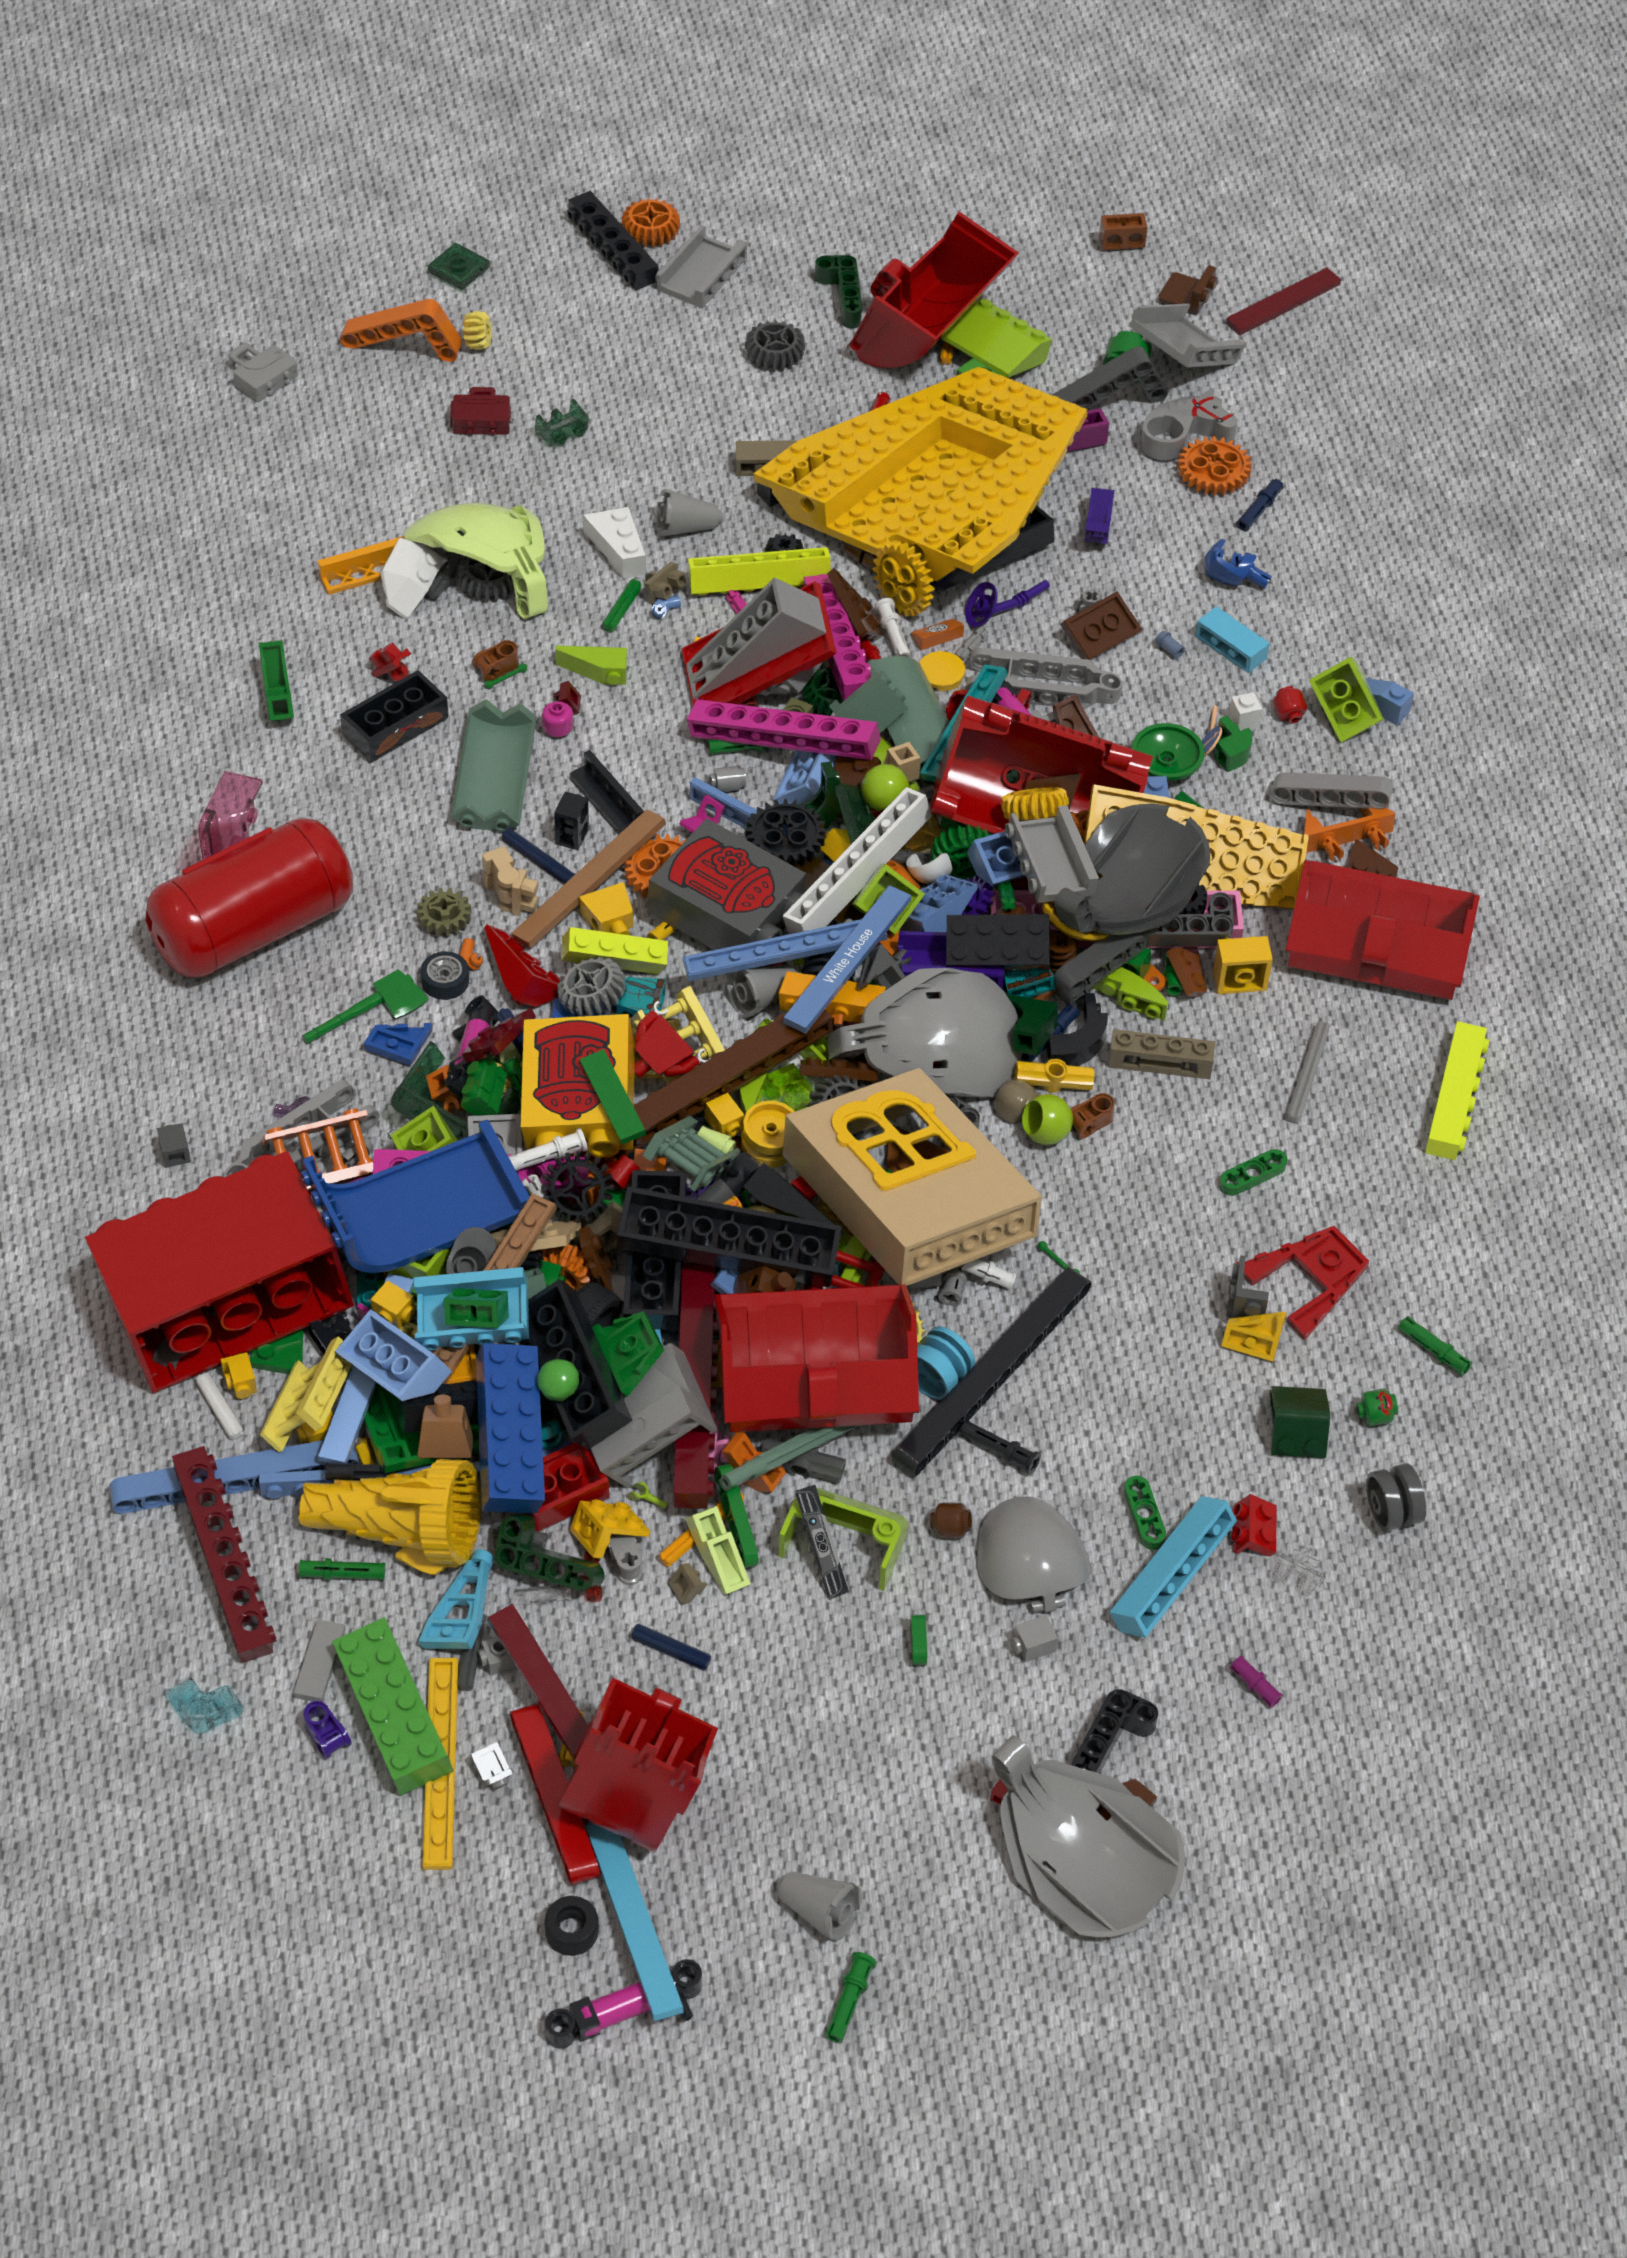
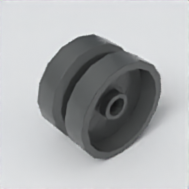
(1396, 1497)

